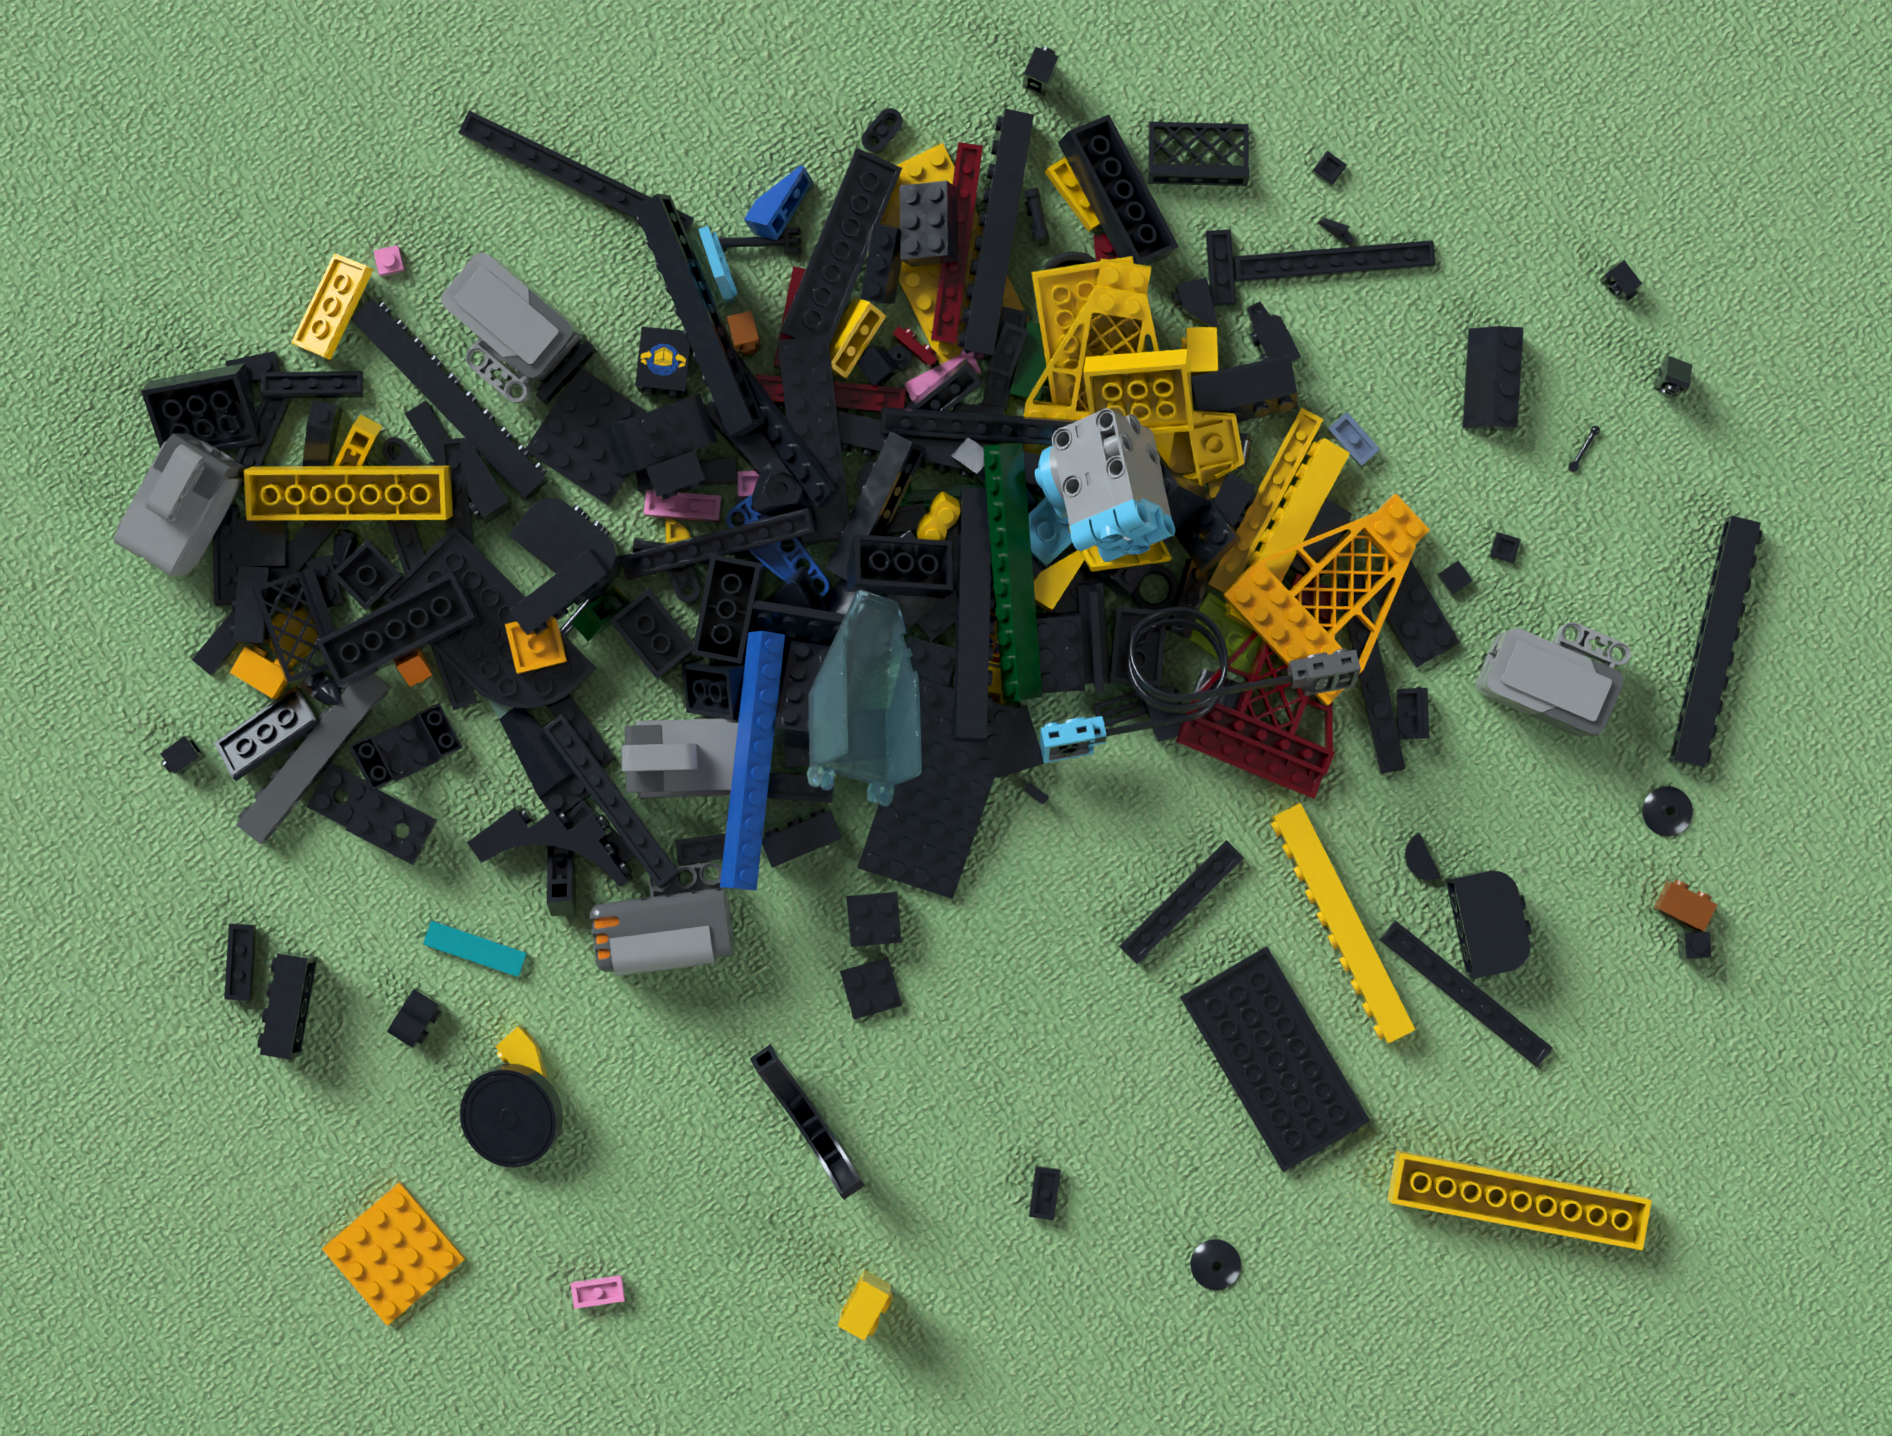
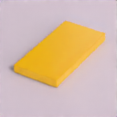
(332, 306)

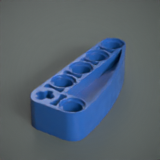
(773, 555)

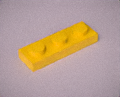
(1069, 188)

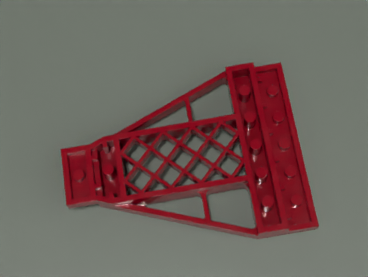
(1258, 746)

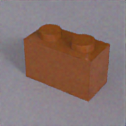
(744, 333)
(1685, 906)

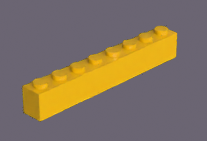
(1299, 510)

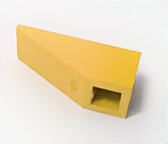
(521, 1049)

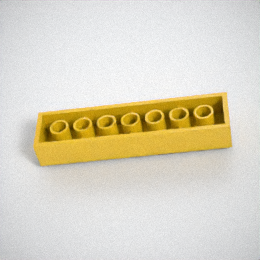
(348, 493)

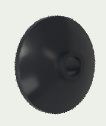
(1655, 811)
(1206, 1255)

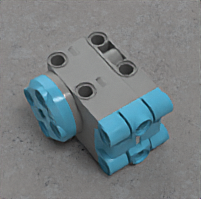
(1107, 484)

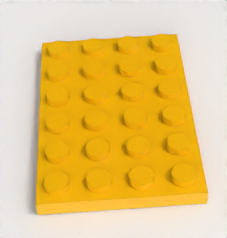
(1059, 300)

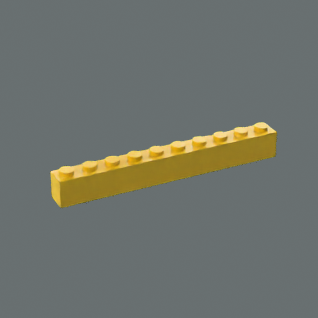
(1343, 924)

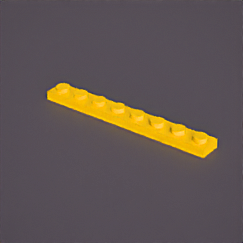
(1267, 500)

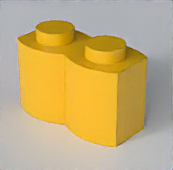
(942, 516)

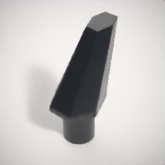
(1337, 229)

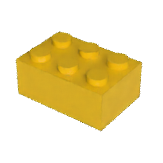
(864, 1305)

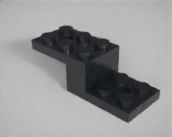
(372, 813)

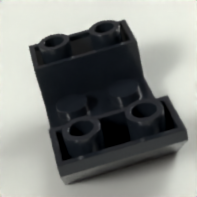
(405, 748)

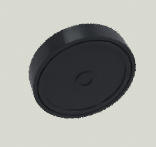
(511, 1115)

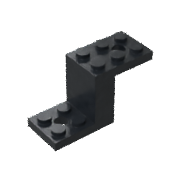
(1194, 516)

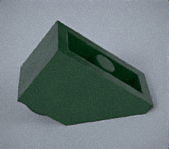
(597, 615)

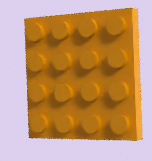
(393, 1253)

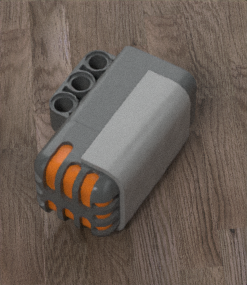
(668, 930)

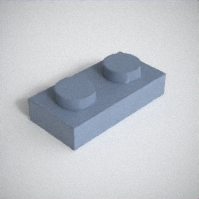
(1353, 439)

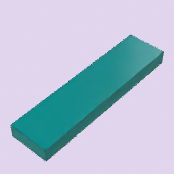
(475, 948)

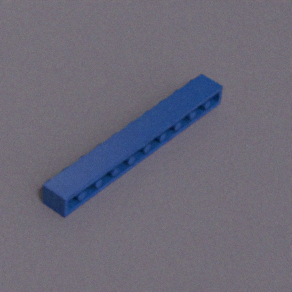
(752, 761)

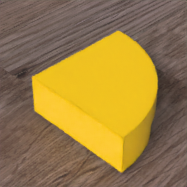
(675, 531)

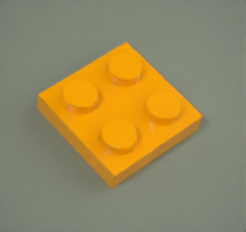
(534, 651)

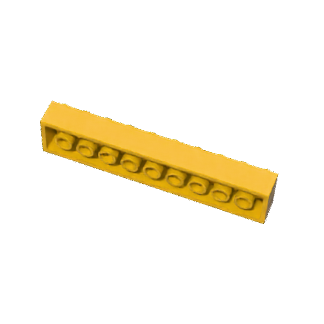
(1519, 1200)

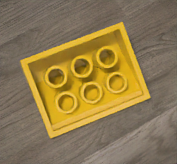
(1144, 384)

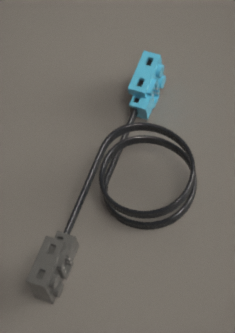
(1314, 674)

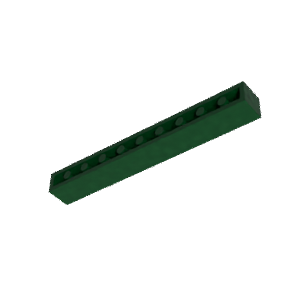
(1012, 571)

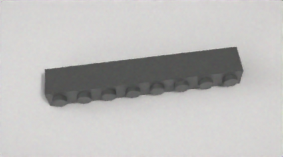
(311, 758)

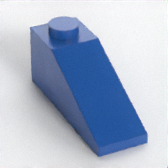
(776, 206)

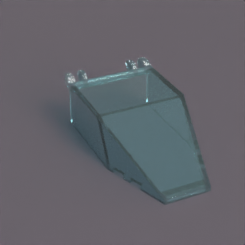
(866, 703)

